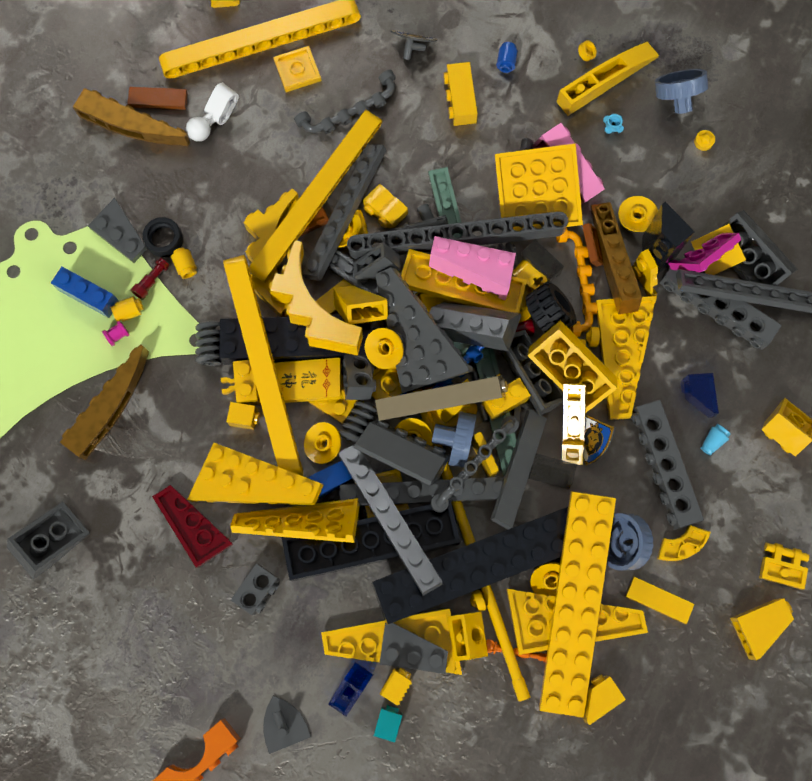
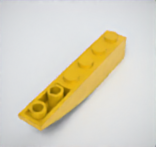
(604, 77)

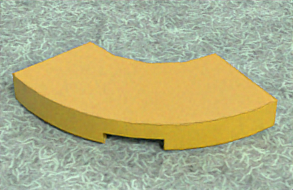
(684, 546)

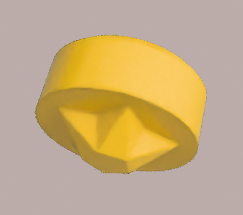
(587, 50)
(704, 140)
(593, 336)
(477, 600)

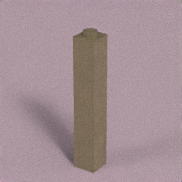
(441, 397)

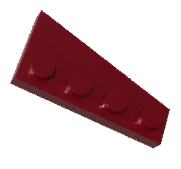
(192, 528)

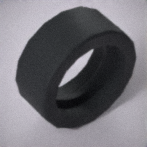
(152, 227)

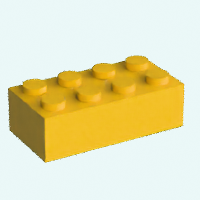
(568, 360)

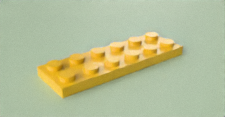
(435, 283)

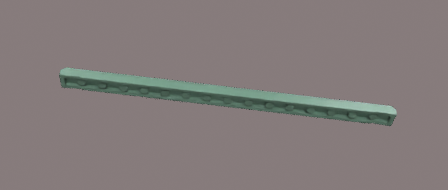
(487, 366)

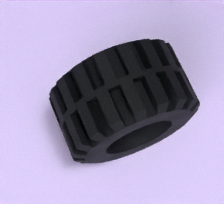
(549, 306)

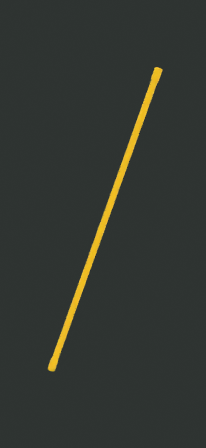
(517, 679)

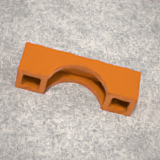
(218, 741)

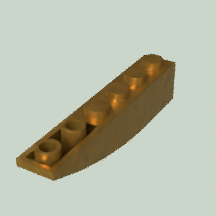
(126, 120)
(616, 260)
(106, 407)

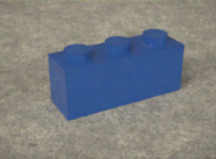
(84, 291)

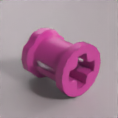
(115, 333)

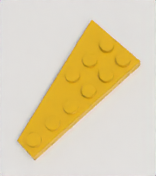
(623, 350)
(244, 479)
(320, 521)
(533, 618)
(366, 640)

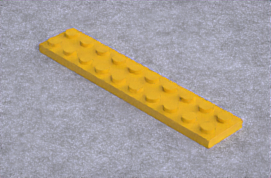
(577, 604)

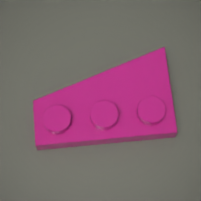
(710, 252)

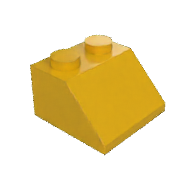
(789, 427)

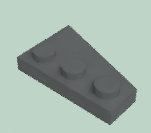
(117, 231)
(410, 651)

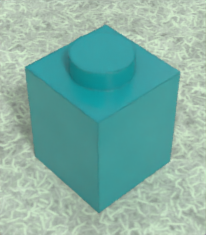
(388, 723)

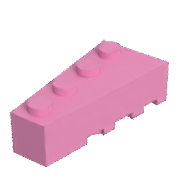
(589, 183)
(474, 264)

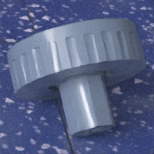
(681, 87)
(457, 438)
(635, 541)

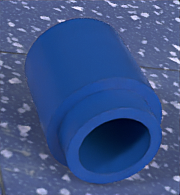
(507, 57)

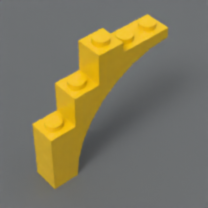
(262, 227)
(322, 328)

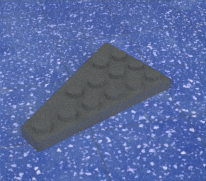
(428, 350)

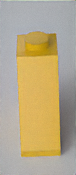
(359, 305)
(762, 626)

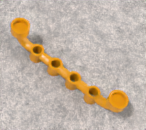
(583, 272)

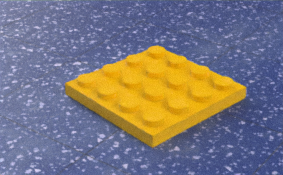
(539, 183)

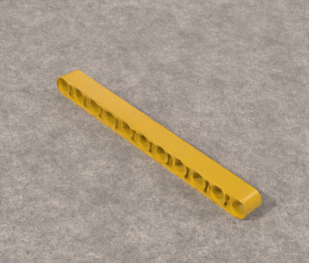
(259, 38)
(314, 196)
(262, 364)

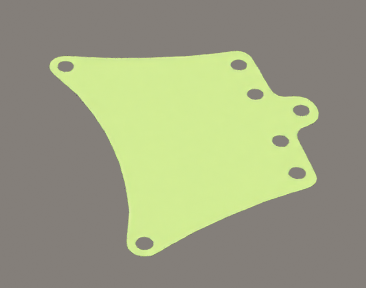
(59, 342)

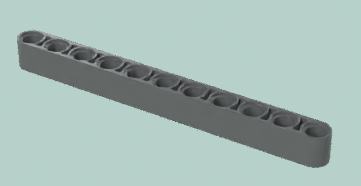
(466, 230)

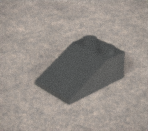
(46, 540)

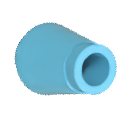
(715, 439)

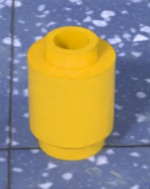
(184, 263)
(127, 309)

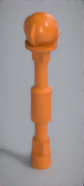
(494, 647)

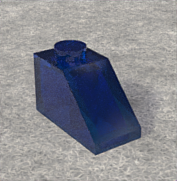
(701, 393)
(350, 689)

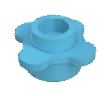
(617, 120)

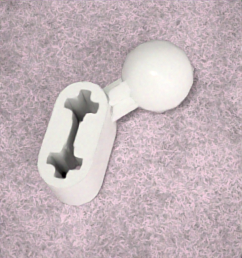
(217, 110)

